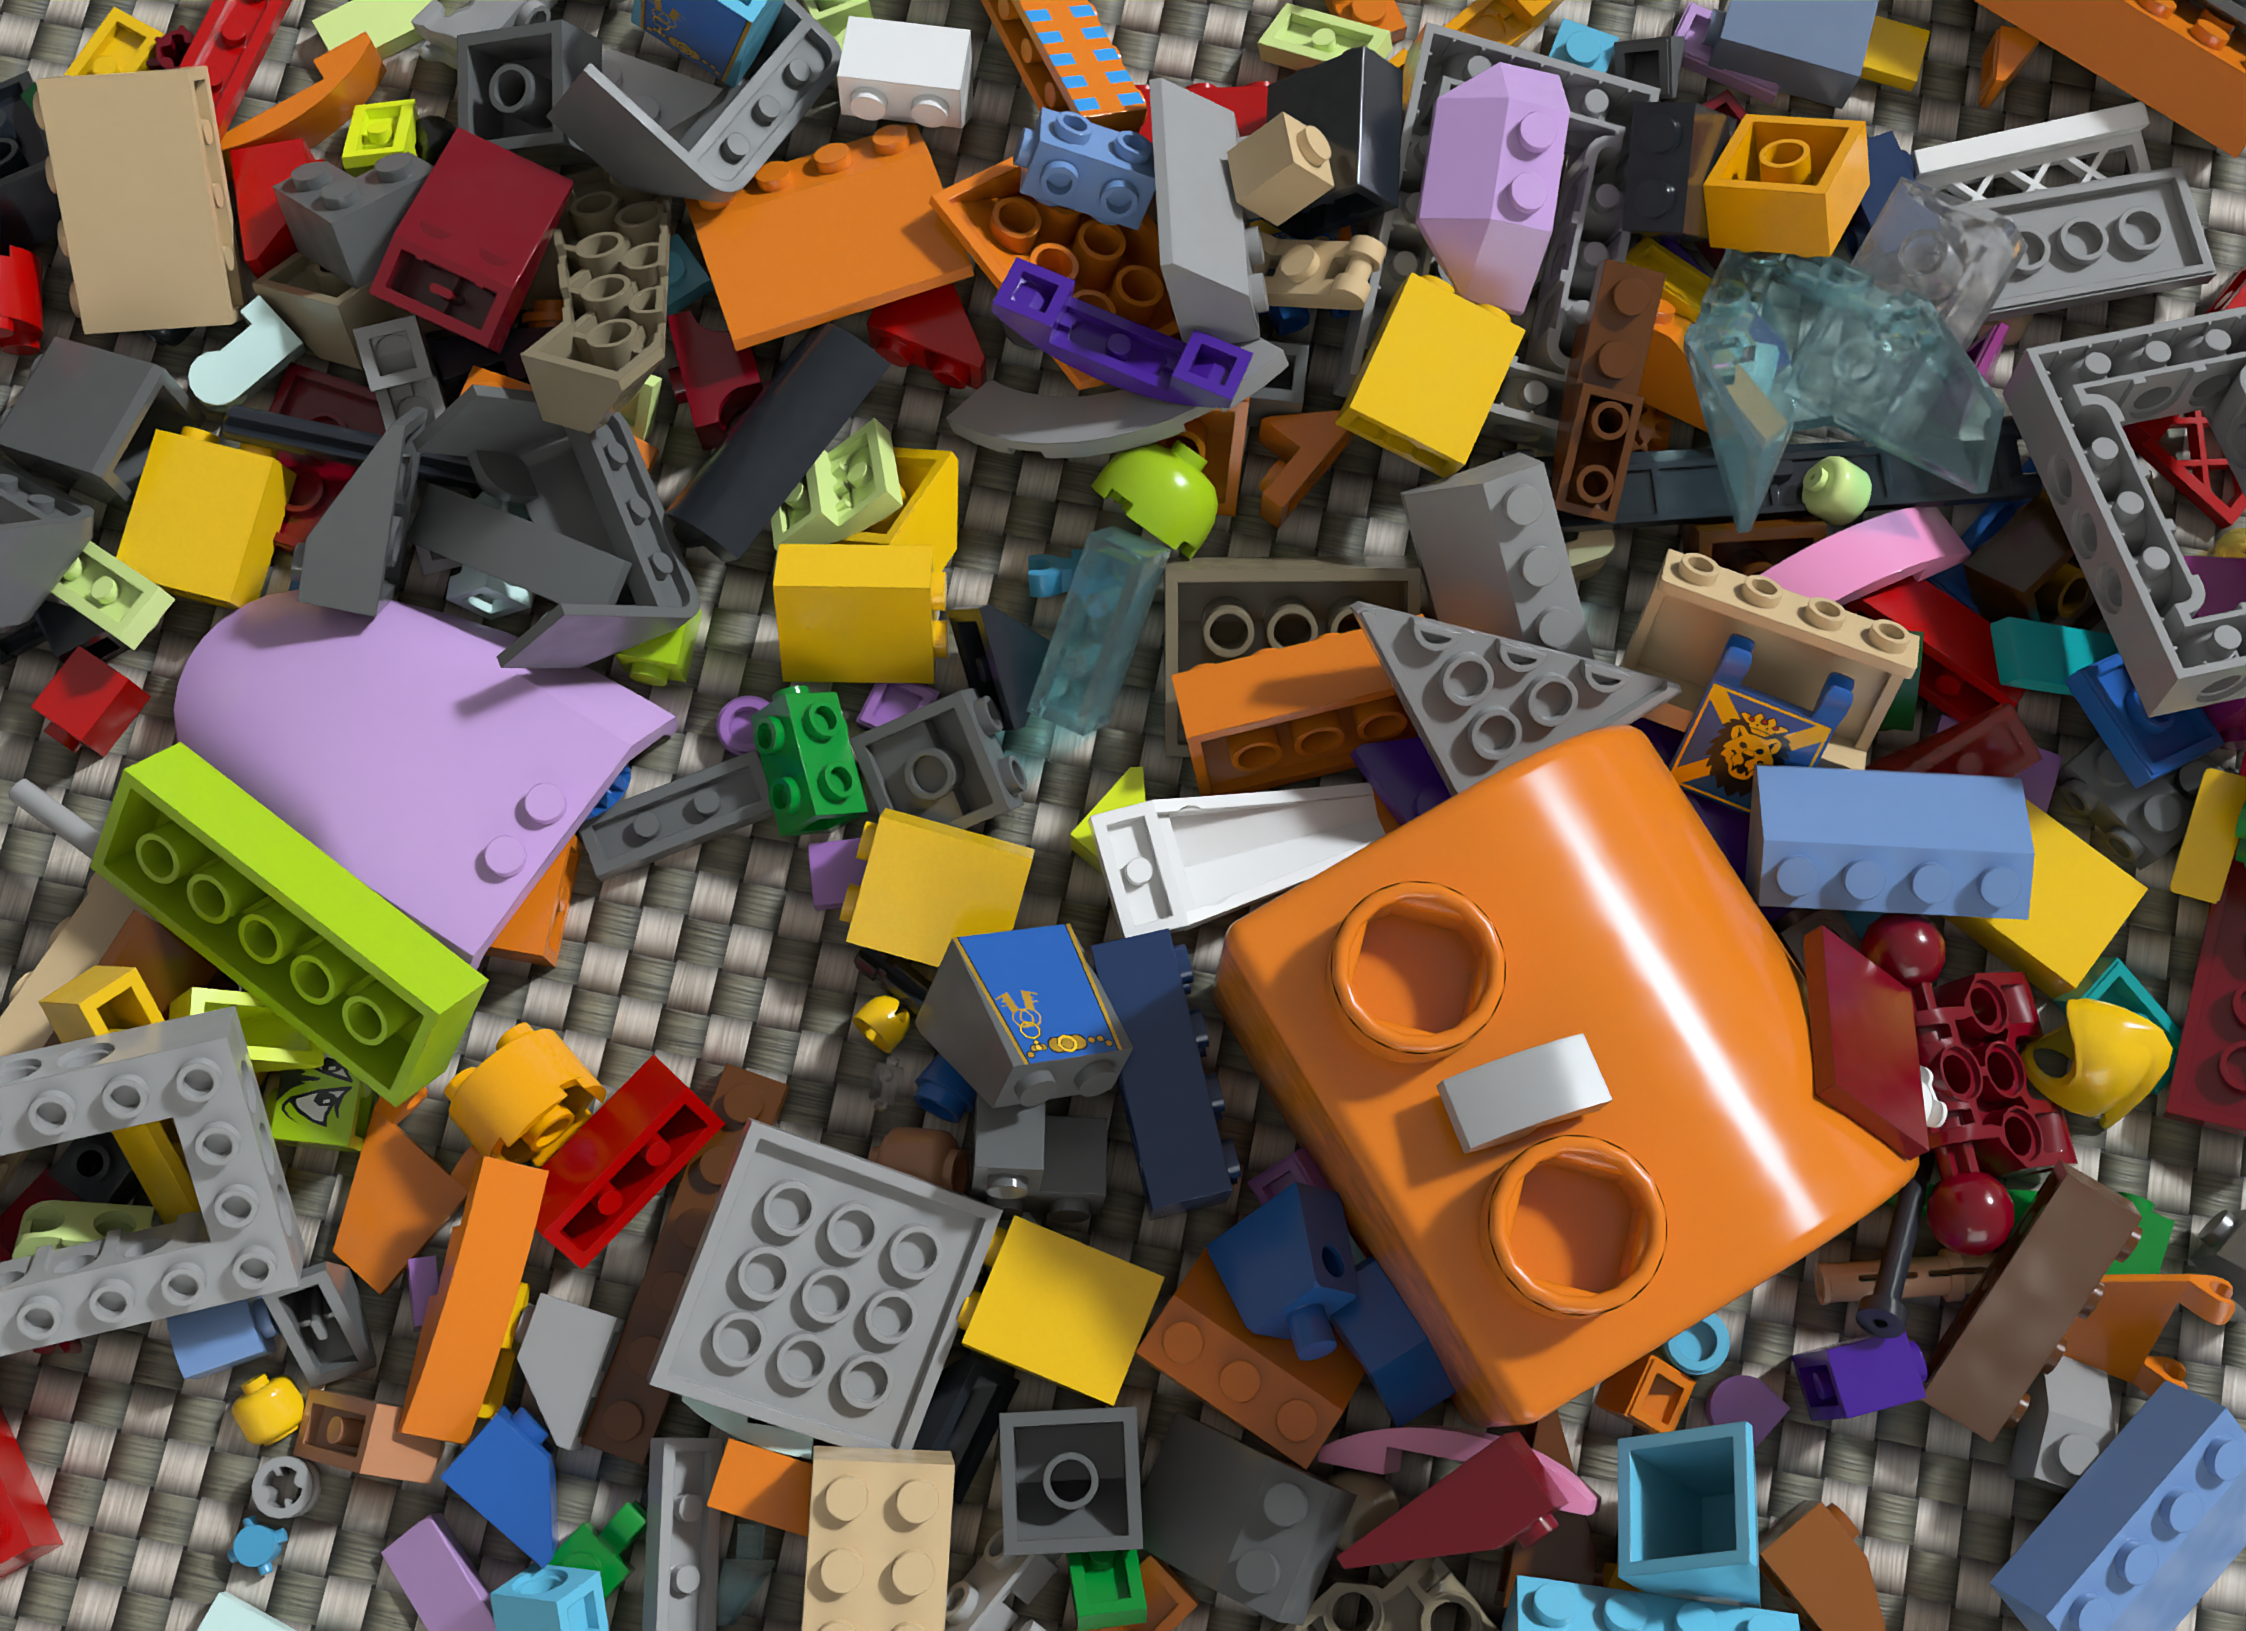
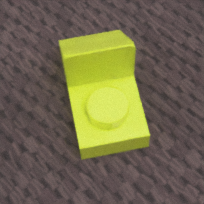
(378, 132)

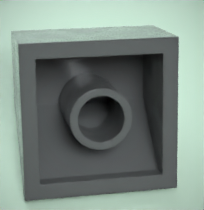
(1070, 1481)

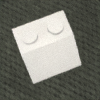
(906, 73)

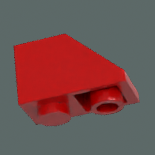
(931, 334)

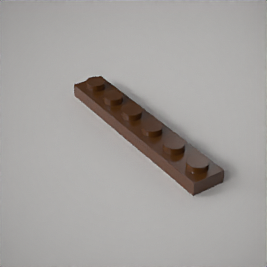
(628, 1407)

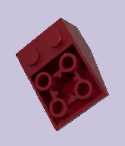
(473, 240)

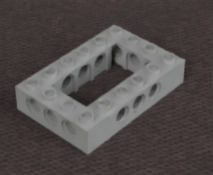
(1583, 233)
(2071, 418)
(228, 1252)

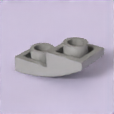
(1523, 1092)

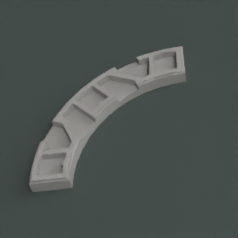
(1093, 423)

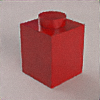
(89, 703)

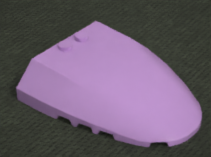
(411, 750)

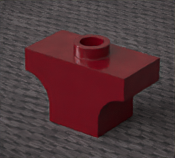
(711, 377)

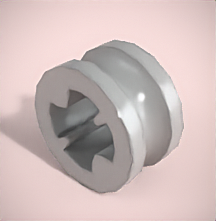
(266, 1495)

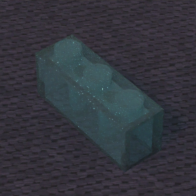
(1098, 630)

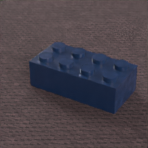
(1163, 1083)

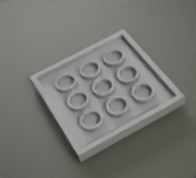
(823, 1292)

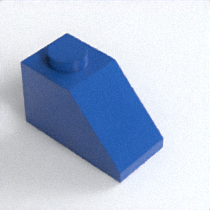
(512, 1480)

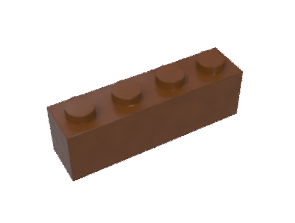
(2029, 1300)

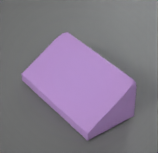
(440, 1578)

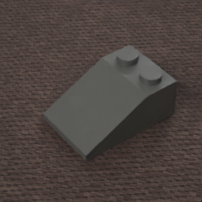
(359, 544)
(1241, 1519)

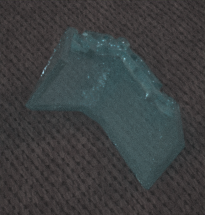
(1820, 346)

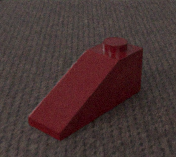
(1477, 1507)

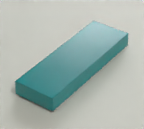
(2045, 654)

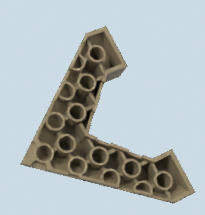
(601, 261)

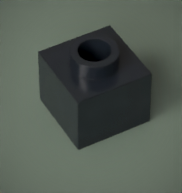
(115, 1181)

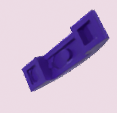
(1116, 349)

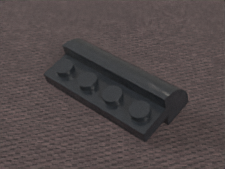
(775, 442)

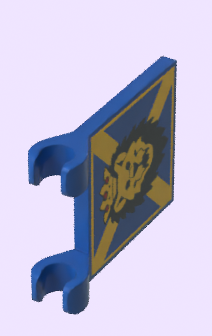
(1748, 727)

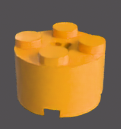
(523, 1097)

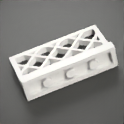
(2036, 148)

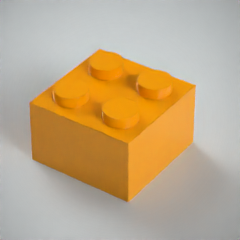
(1787, 185)

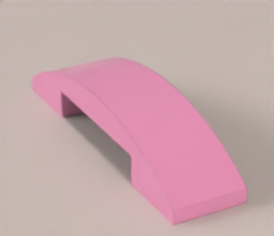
(1873, 556)
(1382, 1454)

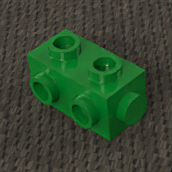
(808, 762)

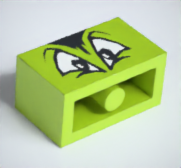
(321, 1108)

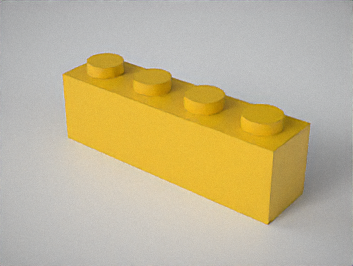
(112, 1001)

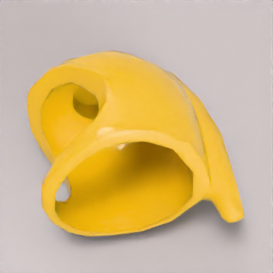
(2113, 1057)

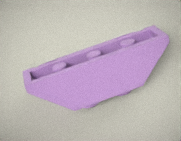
(1494, 182)

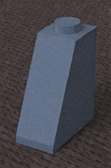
(1800, 44)

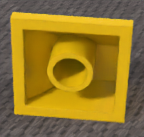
(929, 506)

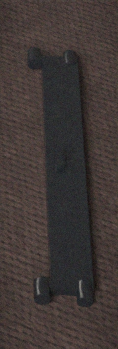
(1694, 491)

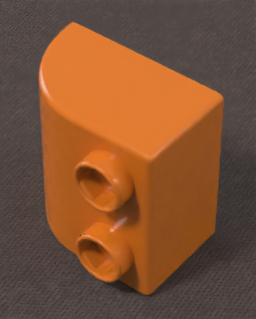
(1508, 921)

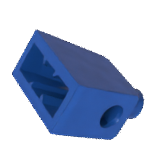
(1290, 1267)

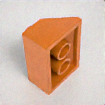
(1249, 1375)

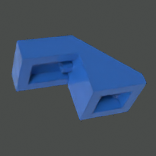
(1391, 1346)

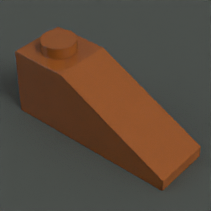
(1821, 1569)

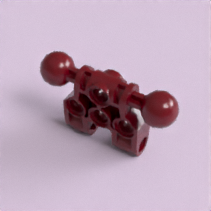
(1969, 1044)

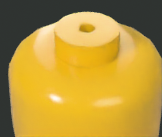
(268, 1408)

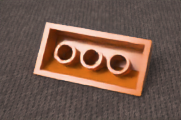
(1286, 713)

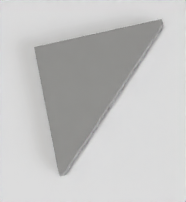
(1496, 698)

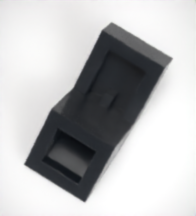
(64, 631)

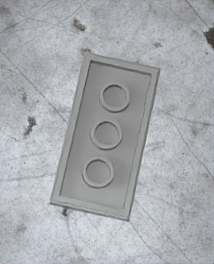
(2103, 242)

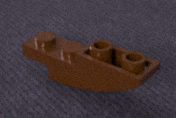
(1602, 391)

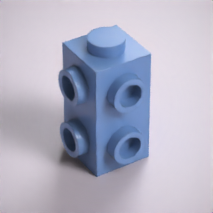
(1086, 168)

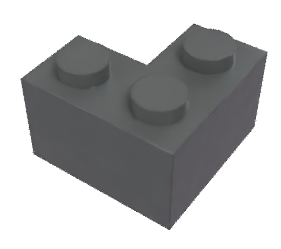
(348, 219)
(1038, 1162)

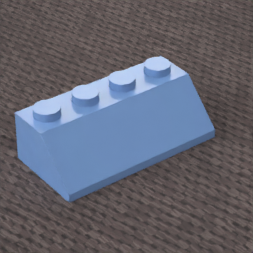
(1889, 842)

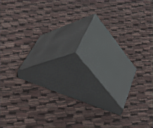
(324, 1324)

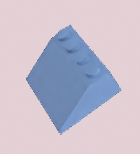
(2140, 1525)

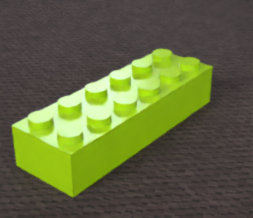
(287, 922)

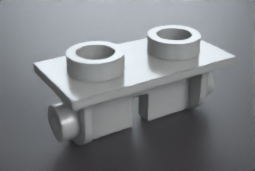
(978, 1599)

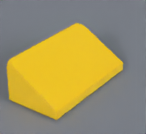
(2210, 837)

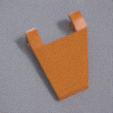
(397, 1198)
(2132, 1318)

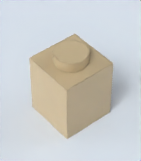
(1280, 168)

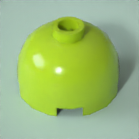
(1163, 493)

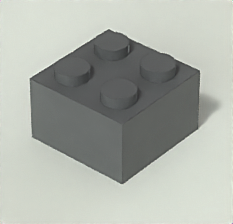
(515, 79)

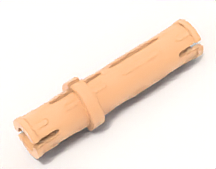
(1841, 1280)

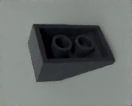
(27, 204)

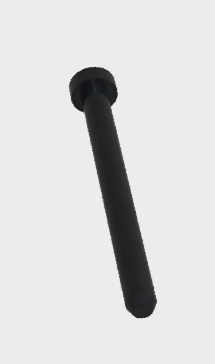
(1882, 1311)

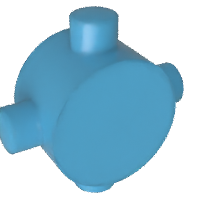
(257, 1545)

